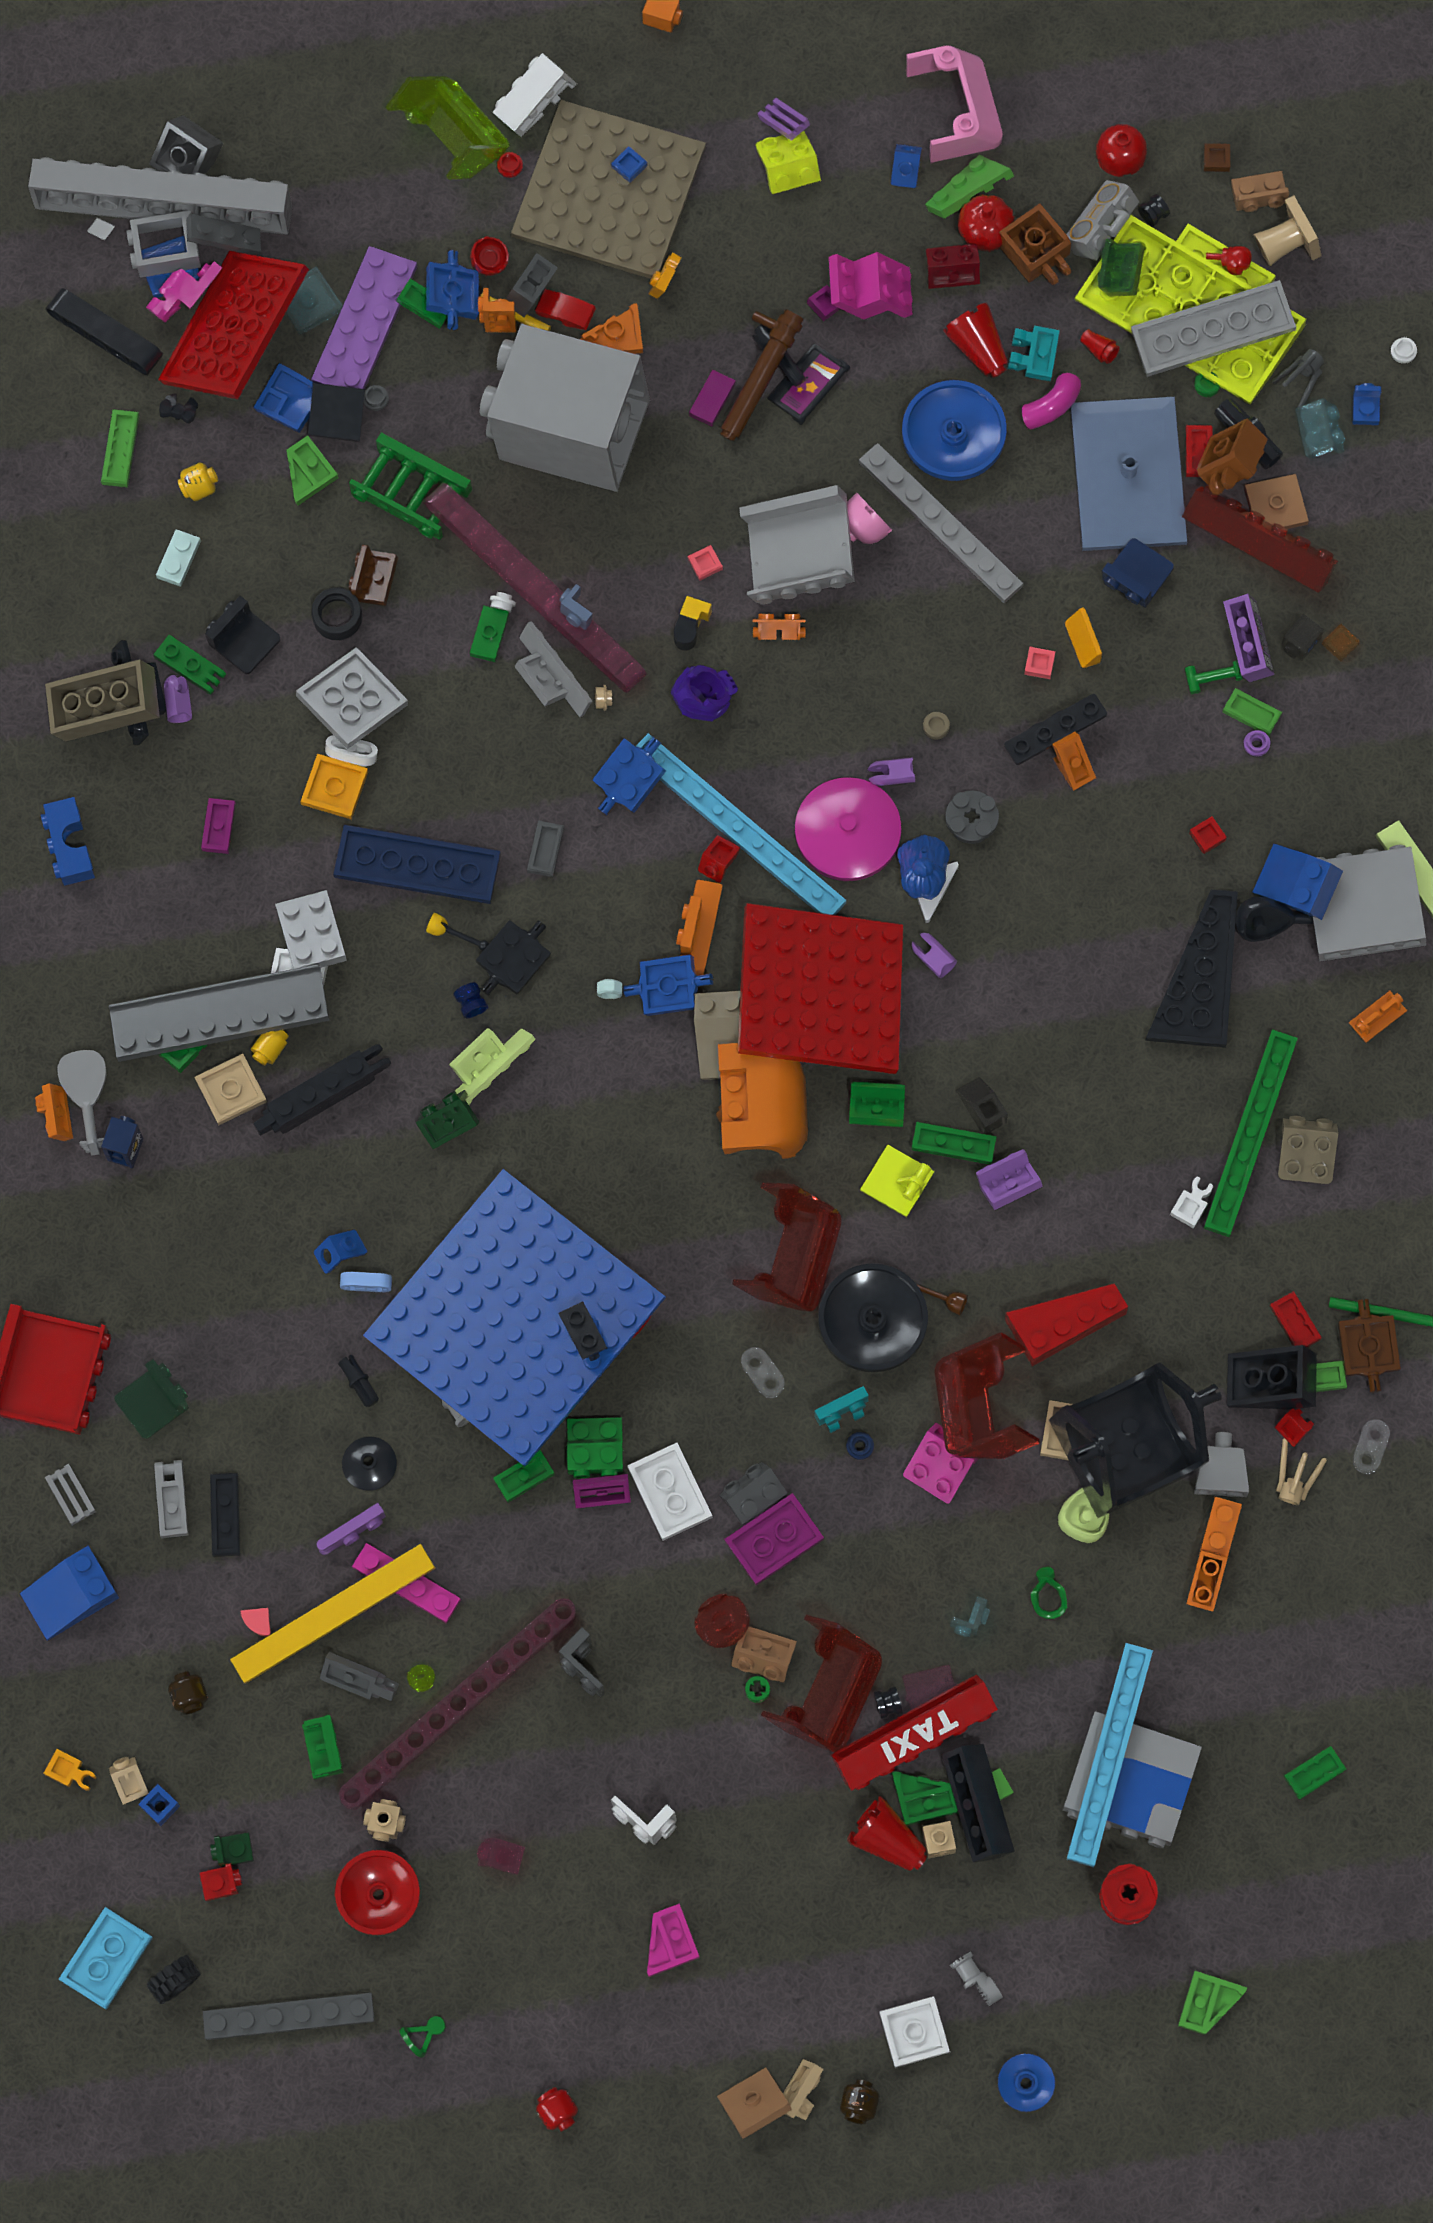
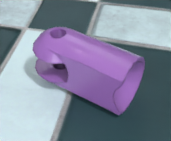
(177, 699)
(894, 770)
(937, 959)

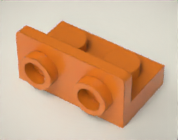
(497, 314)

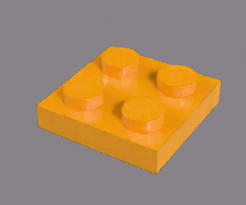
(334, 786)

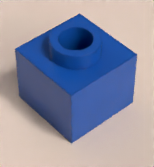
(158, 1795)

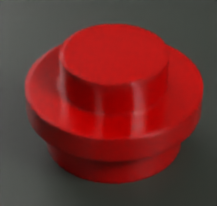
(510, 165)

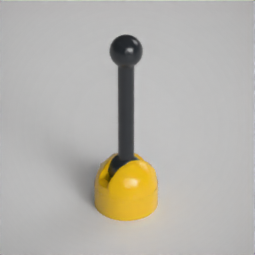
(438, 926)

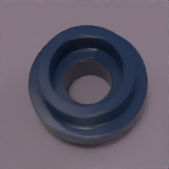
(860, 1437)

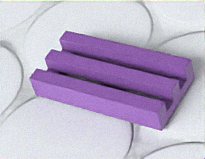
(788, 111)

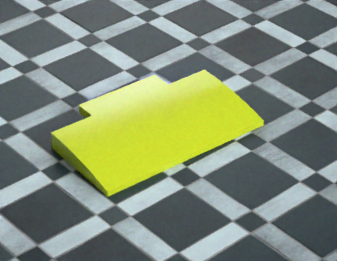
(1179, 278)

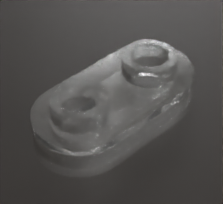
(762, 1373)
(1371, 1447)

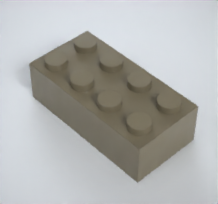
(102, 700)

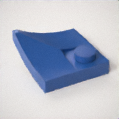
(286, 398)

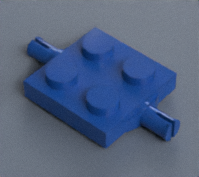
(452, 290)
(629, 775)
(668, 985)

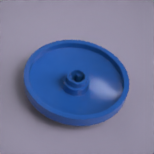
(954, 430)

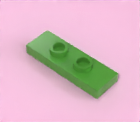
(120, 448)

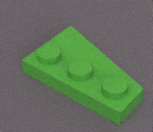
(973, 179)

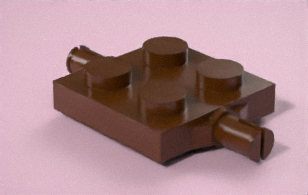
(1369, 1345)

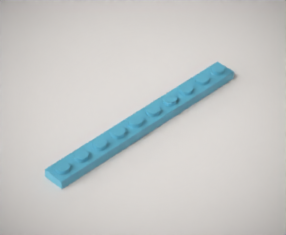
(746, 833)

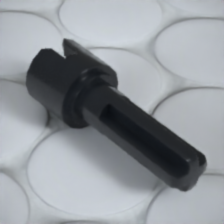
(787, 363)

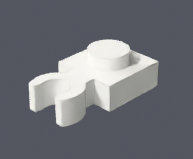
(1190, 1205)

